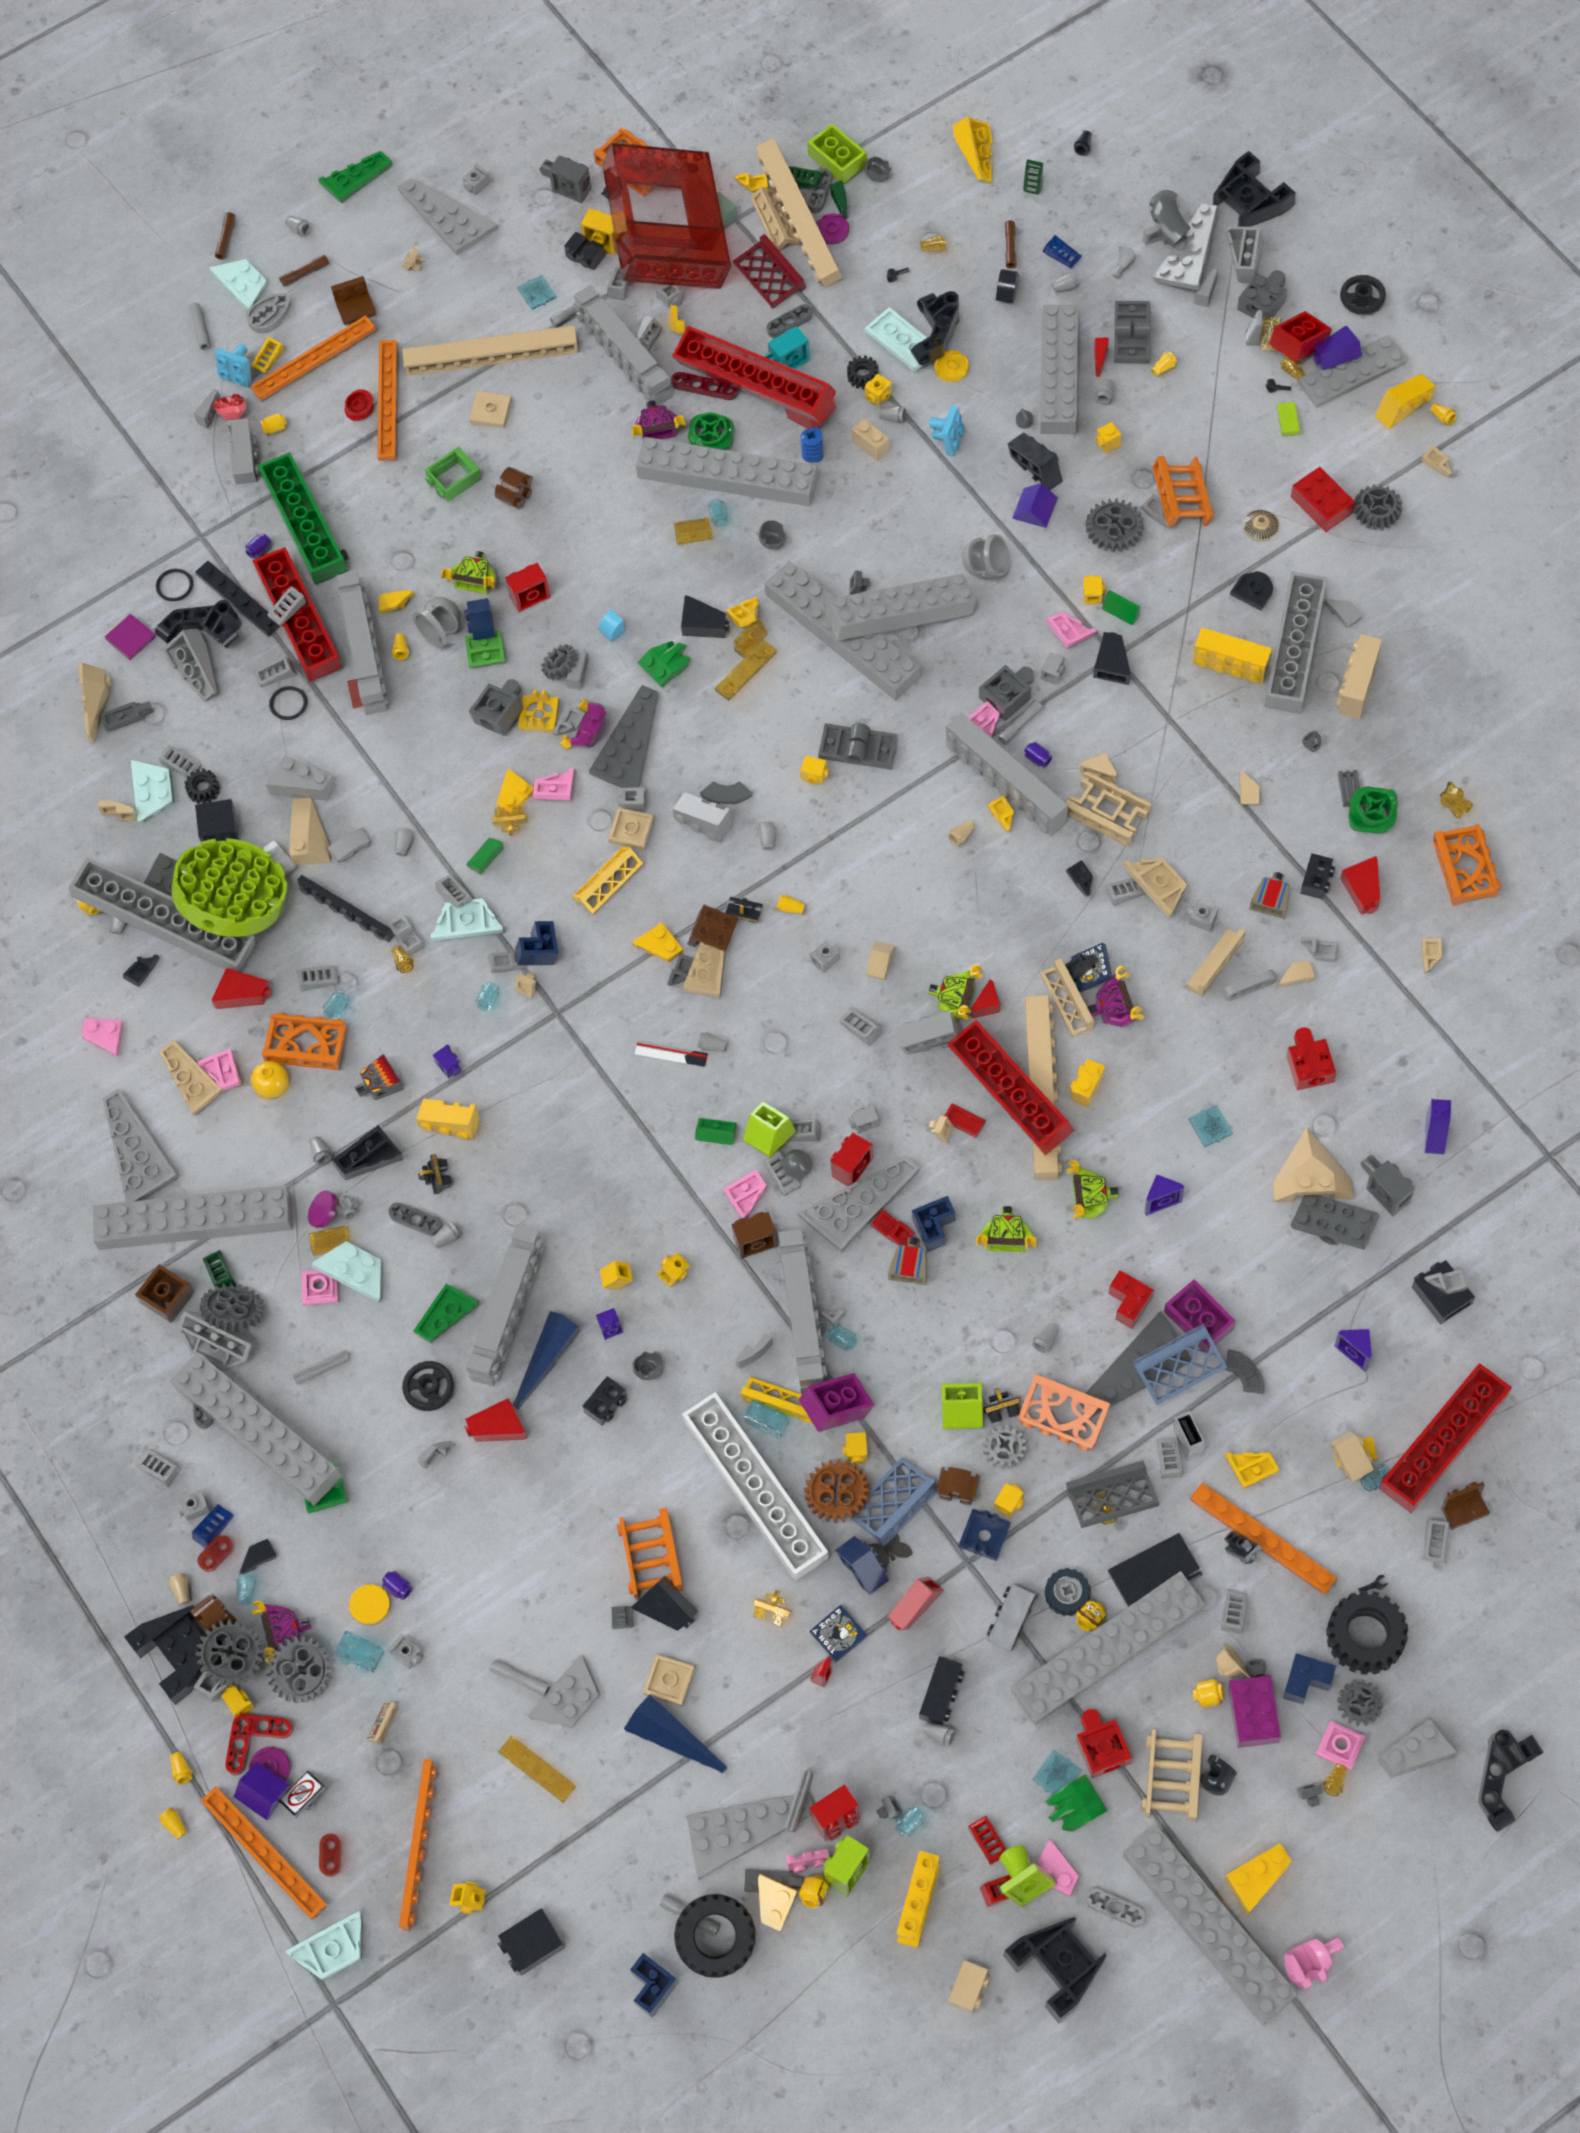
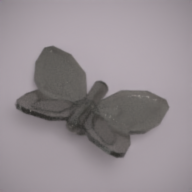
(893, 1547)

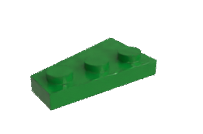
(444, 1312)

